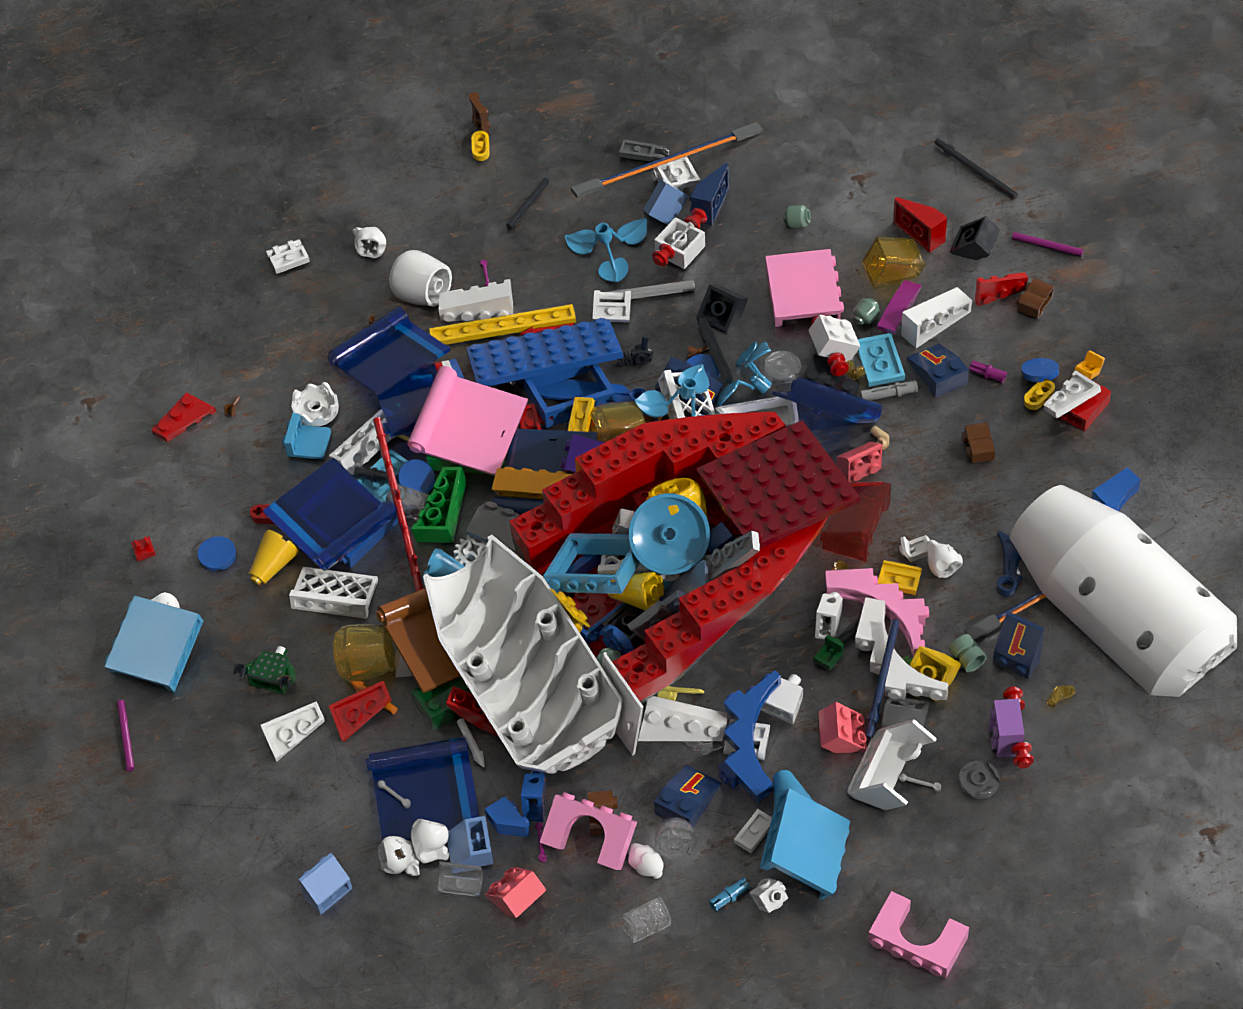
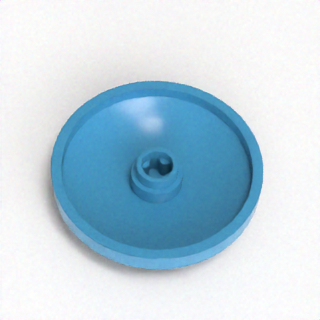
(669, 541)

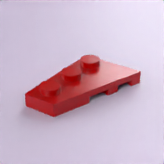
(998, 288)
(181, 415)
(359, 708)

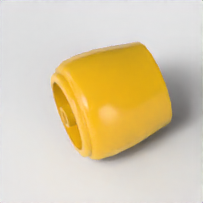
(681, 486)

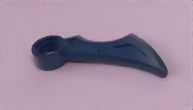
(1010, 571)

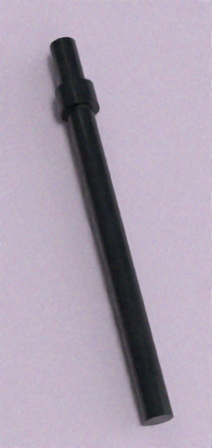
(951, 151)

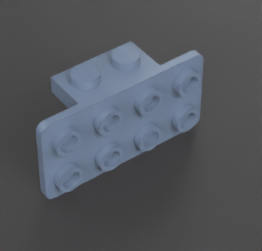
(686, 583)

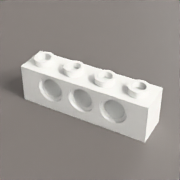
(360, 446)

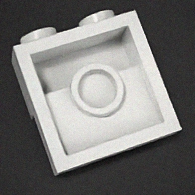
(677, 173)

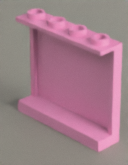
(803, 285)

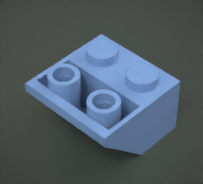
(470, 843)
(325, 884)

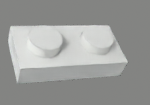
(753, 831)

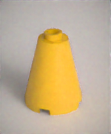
(271, 557)
(642, 590)

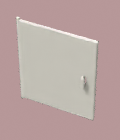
(631, 711)

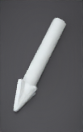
(477, 754)

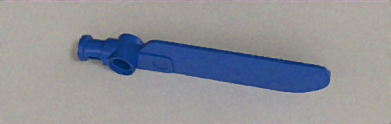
(569, 389)

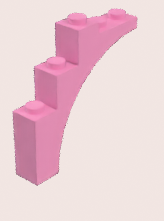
(860, 583)

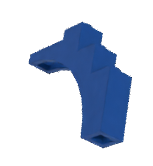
(1117, 490)
(740, 735)

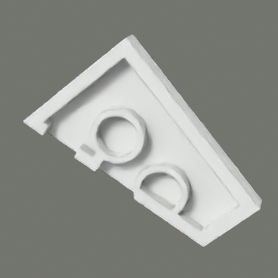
(1072, 394)
(291, 729)

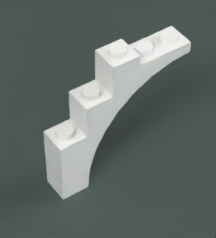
(901, 677)

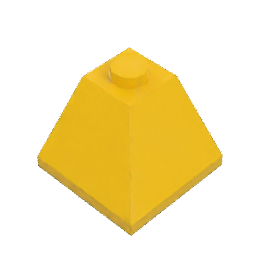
(935, 665)

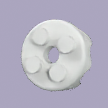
(315, 395)

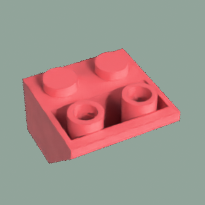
(860, 461)
(842, 729)
(515, 891)

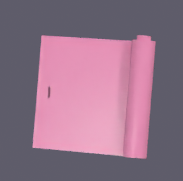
(466, 422)

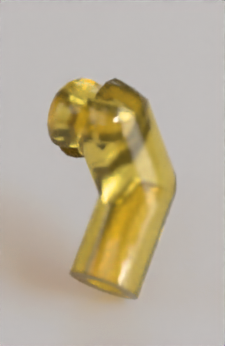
(854, 372)
(1060, 692)

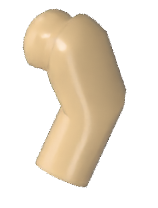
(882, 437)

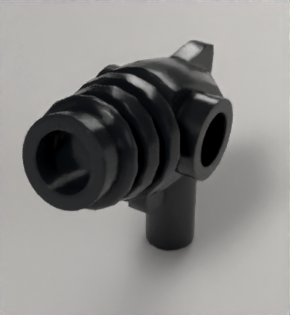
(639, 354)

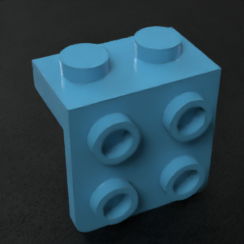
(305, 440)

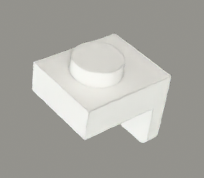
(915, 548)

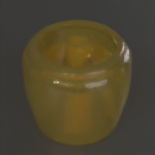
(614, 419)
(363, 652)

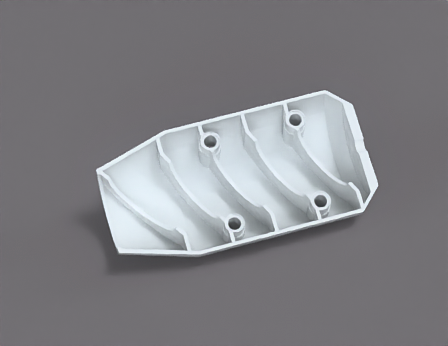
(1124, 591)
(524, 661)

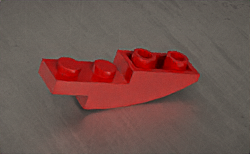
(468, 708)

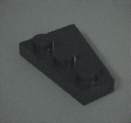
(819, 372)

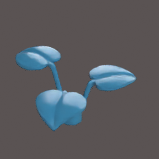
(613, 270)
(757, 380)
(691, 381)

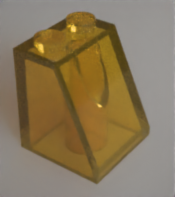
(892, 261)

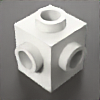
(769, 895)

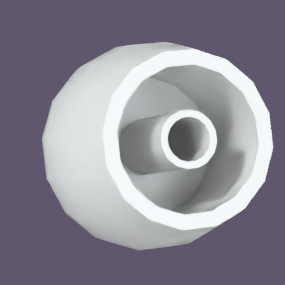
(419, 278)

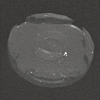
(782, 366)

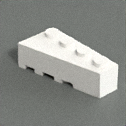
(476, 302)
(934, 316)
(680, 722)

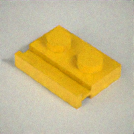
(905, 575)

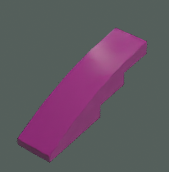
(900, 302)

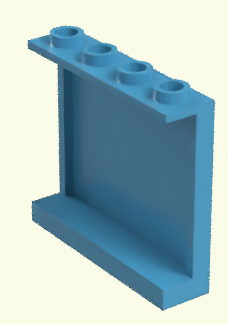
(154, 642)
(806, 841)

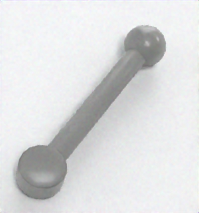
(936, 786)
(405, 802)

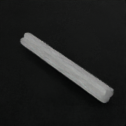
(656, 290)

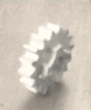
(468, 550)

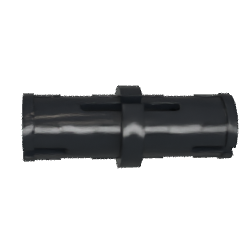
(370, 474)

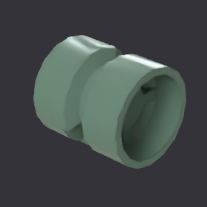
(968, 653)

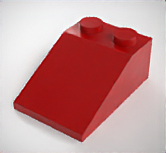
(921, 223)

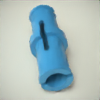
(729, 894)

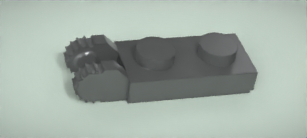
(642, 151)

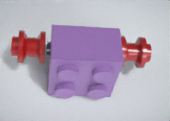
(1008, 728)

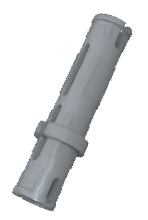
(891, 390)

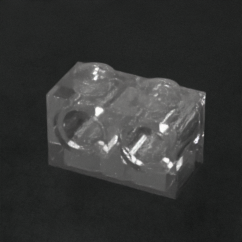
(647, 919)

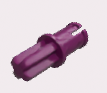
(988, 371)

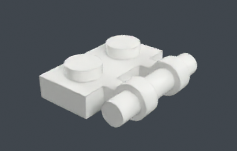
(287, 256)

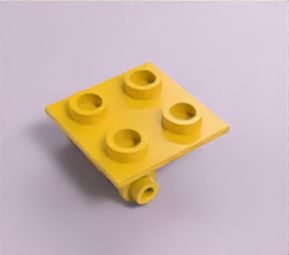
(576, 616)

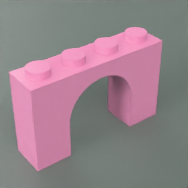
(617, 828)
(934, 957)

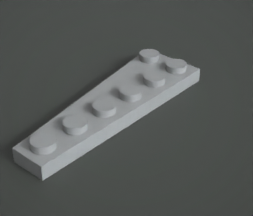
(731, 555)

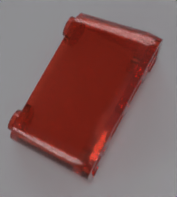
(853, 528)

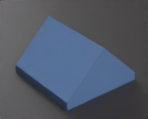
(665, 202)

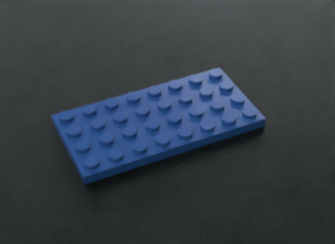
(544, 352)

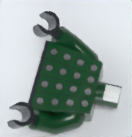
(269, 671)

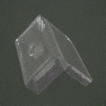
(460, 879)

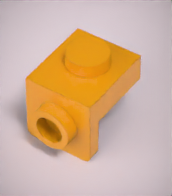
(1091, 365)

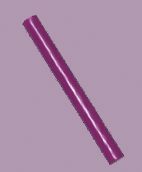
(1049, 244)
(125, 735)

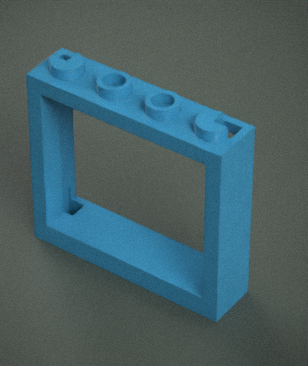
(592, 583)

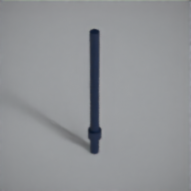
(873, 715)

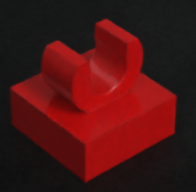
(143, 548)

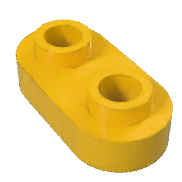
(480, 145)
(1036, 397)

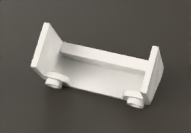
(784, 408)
(884, 762)

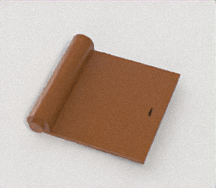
(416, 638)

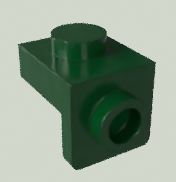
(829, 653)

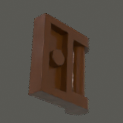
(479, 114)

